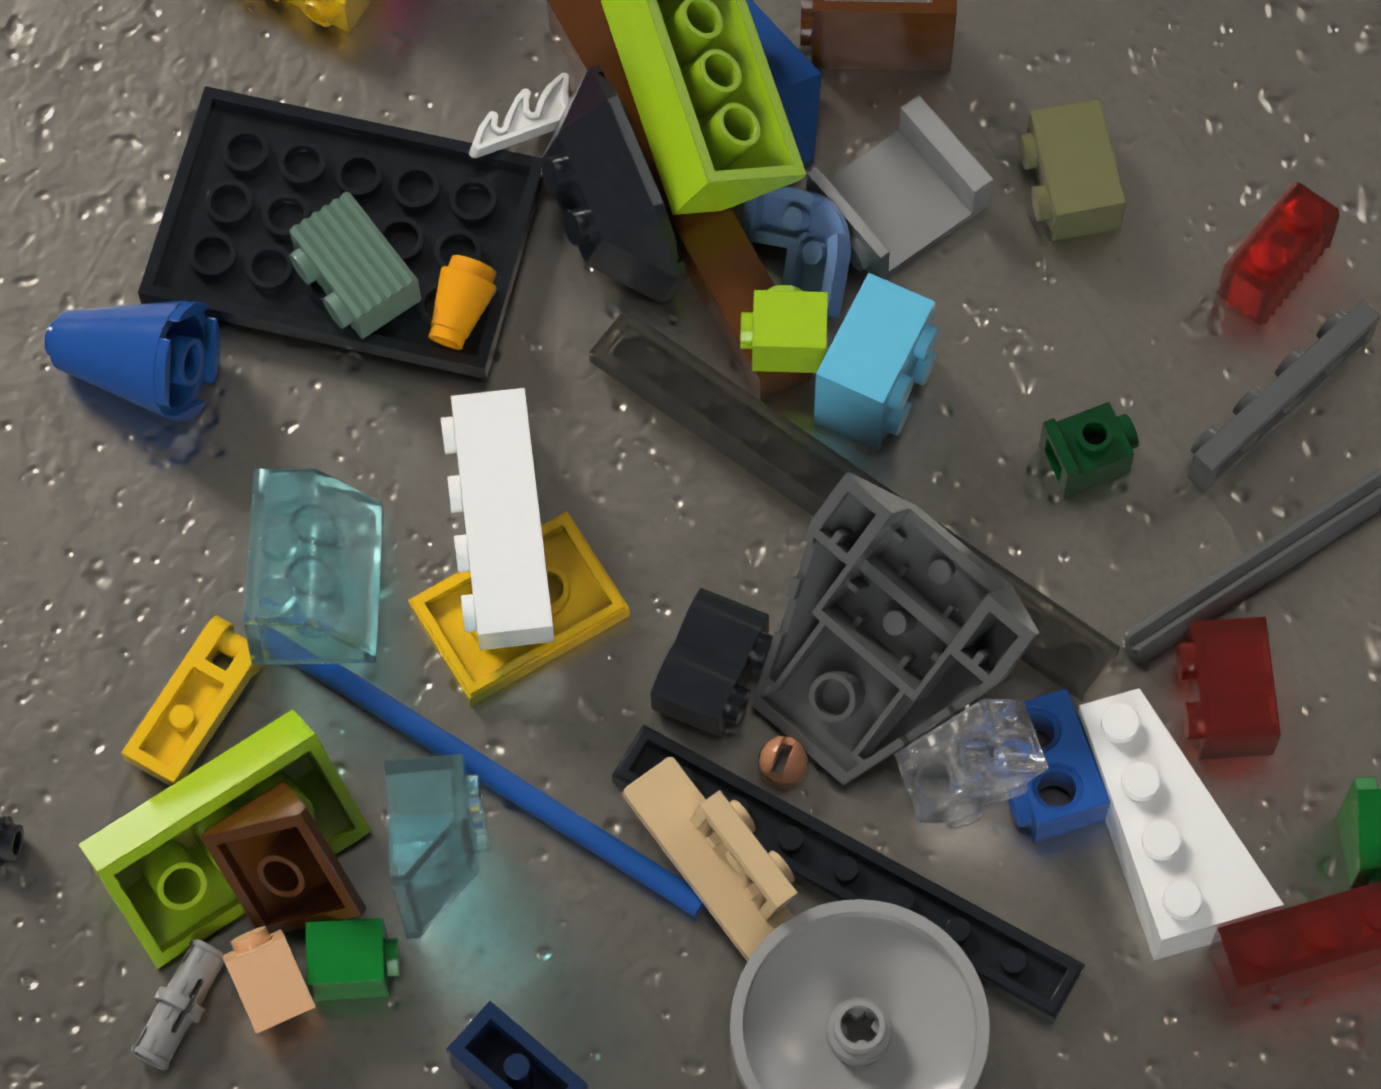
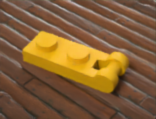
(192, 704)

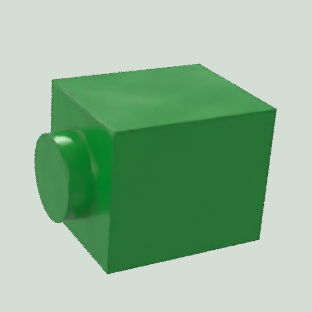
(350, 959)

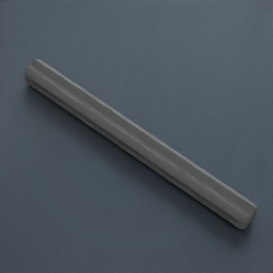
(1255, 568)

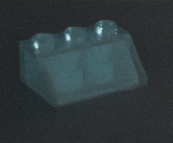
(312, 570)
(432, 835)

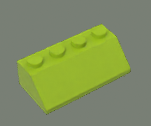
(705, 100)
(155, 853)

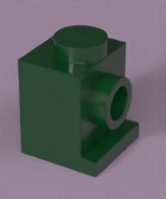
(1081, 464)

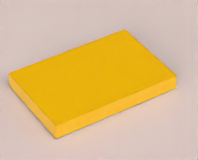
(581, 607)

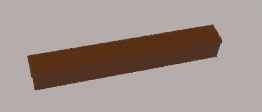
(710, 243)

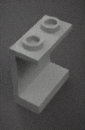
(906, 191)

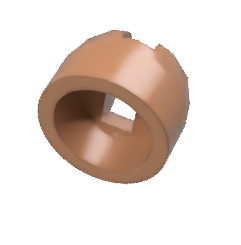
(795, 767)

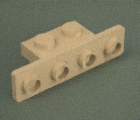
(715, 853)

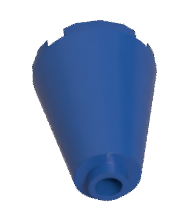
(141, 353)

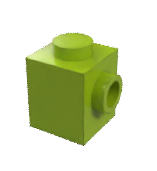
(786, 330)

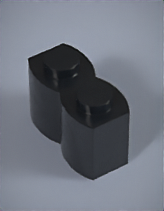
(711, 663)

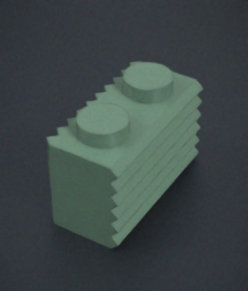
(354, 265)

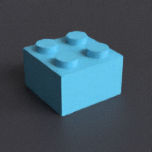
(875, 362)

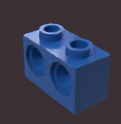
(1070, 768)

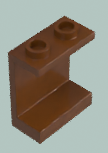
(879, 34)

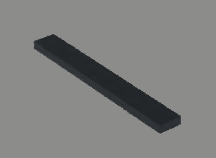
(846, 869)

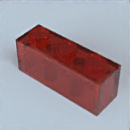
(1299, 945)

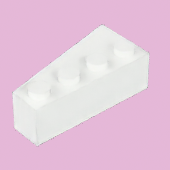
(500, 517)
(1168, 832)

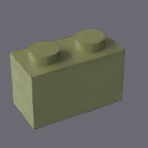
(1073, 170)

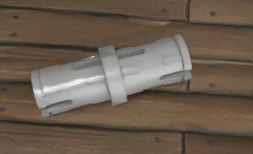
(178, 1004)

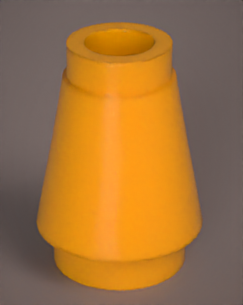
(460, 300)

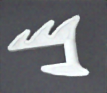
(520, 122)

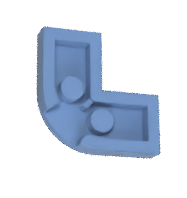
(813, 235)

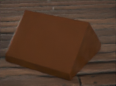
(281, 864)

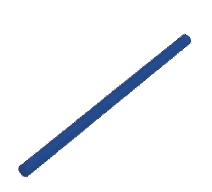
(509, 785)

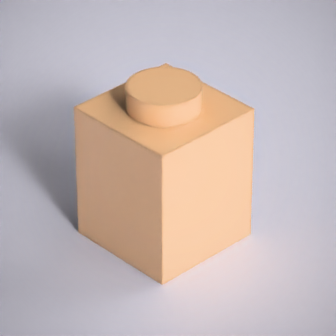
(267, 978)

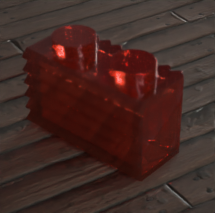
(1278, 253)

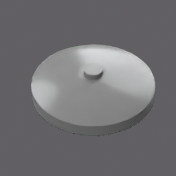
(859, 1003)

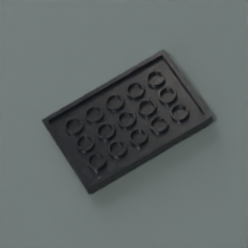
(270, 164)

